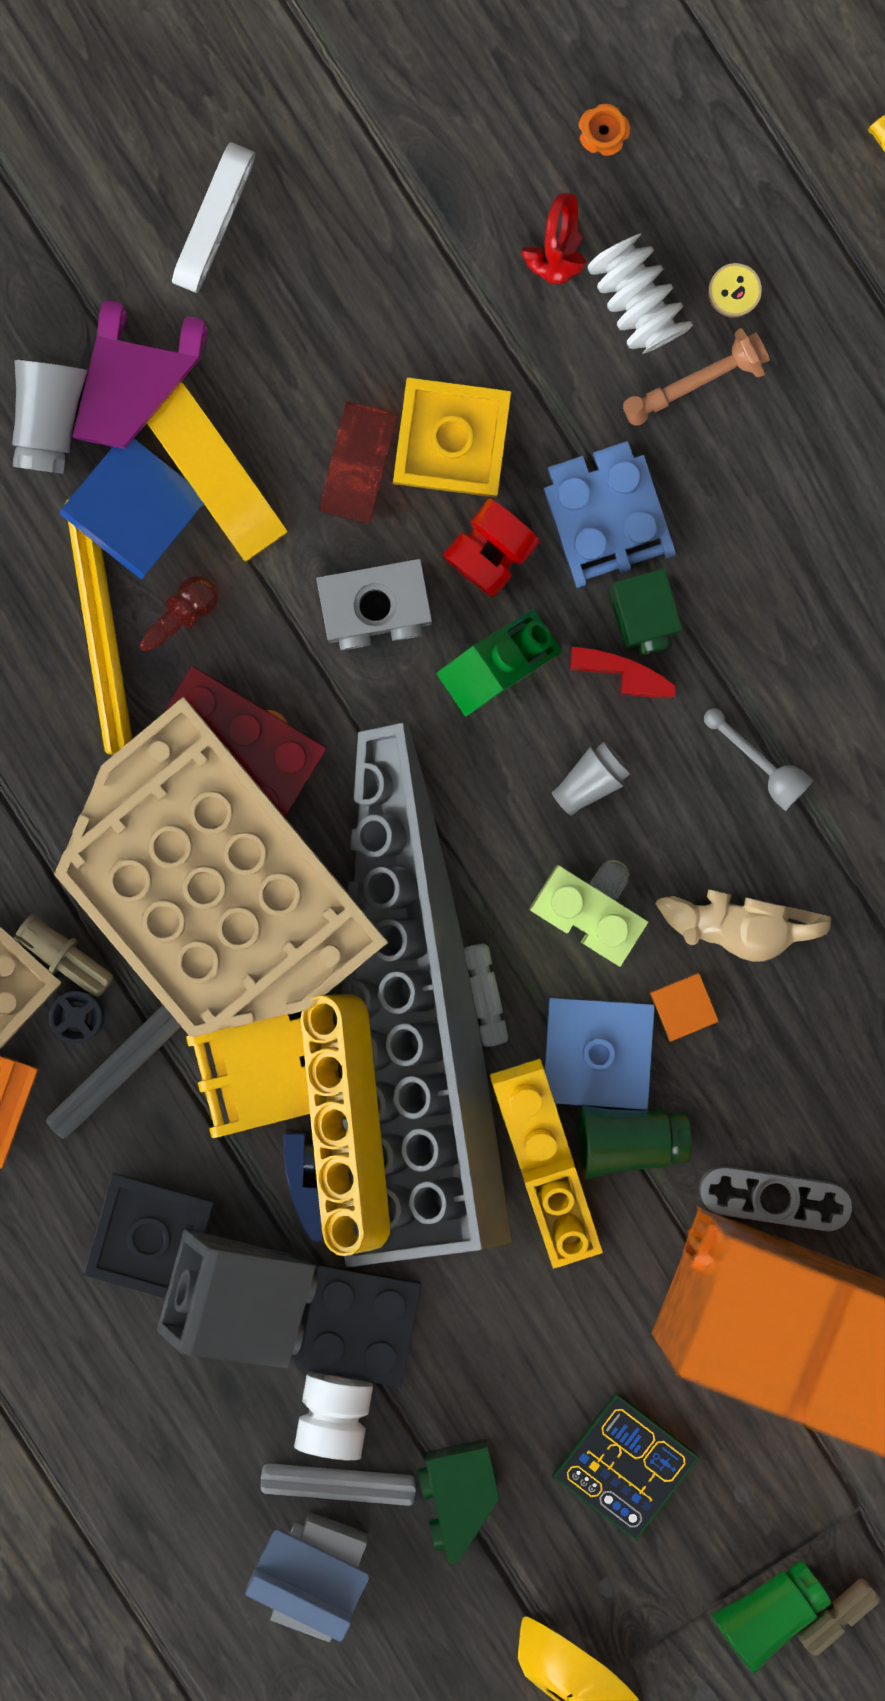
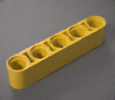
(333, 1146)

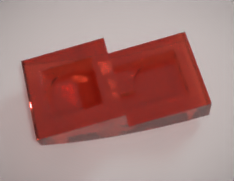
(358, 462)

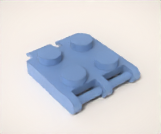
(606, 512)

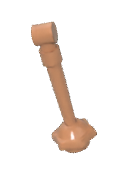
(747, 354)

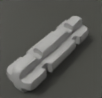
(485, 995)

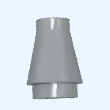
(592, 778)

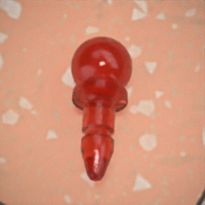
(194, 599)

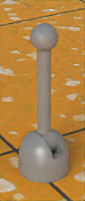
(784, 783)

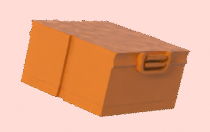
(778, 1328)

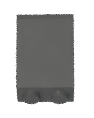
(236, 1301)

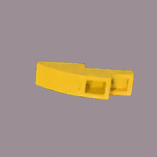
(546, 1163)

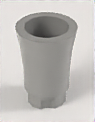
(45, 414)

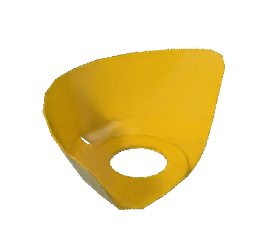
(565, 1668)

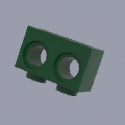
(645, 612)

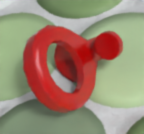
(561, 254)

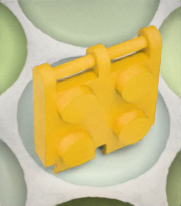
(256, 1072)

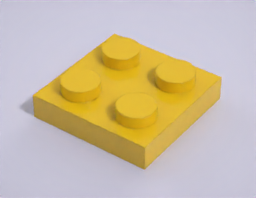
(451, 437)

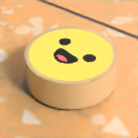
(734, 290)

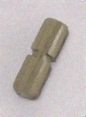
(847, 1609)

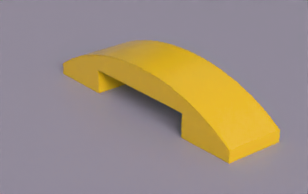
(215, 474)

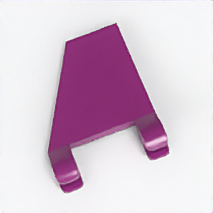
(130, 379)

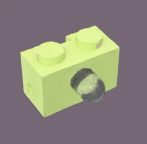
(593, 909)

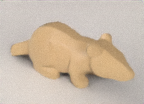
(748, 931)

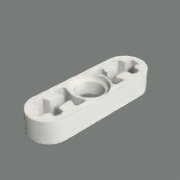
(213, 217)

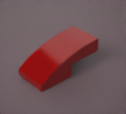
(634, 679)

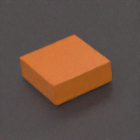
(684, 1007)

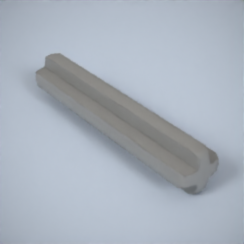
(338, 1484)

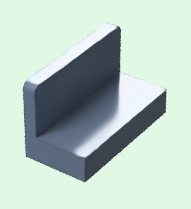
(307, 1584)

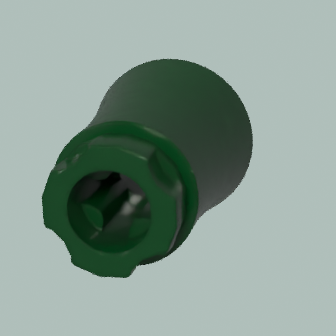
(631, 1140)

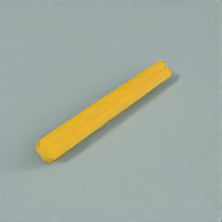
(101, 641)

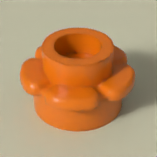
(608, 116)

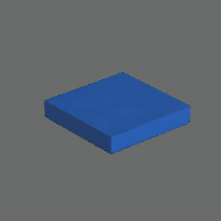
(133, 506)

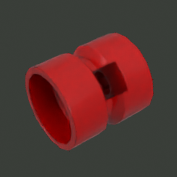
(503, 534)

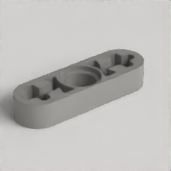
(815, 1191)

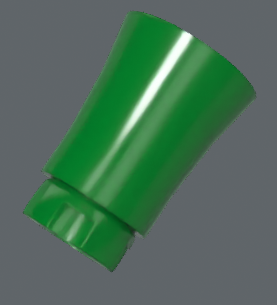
(771, 1614)

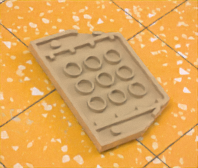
(209, 883)

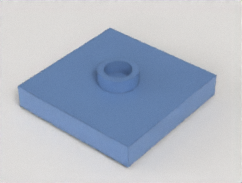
(599, 1052)

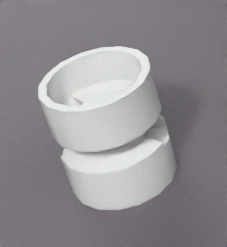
(333, 1416)

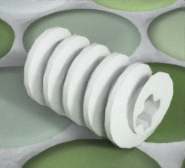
(638, 295)

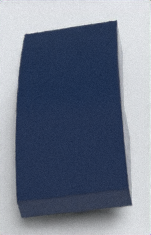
(300, 1162)

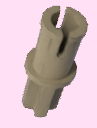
(63, 955)

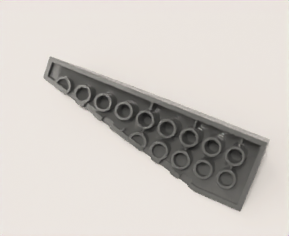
(422, 1021)

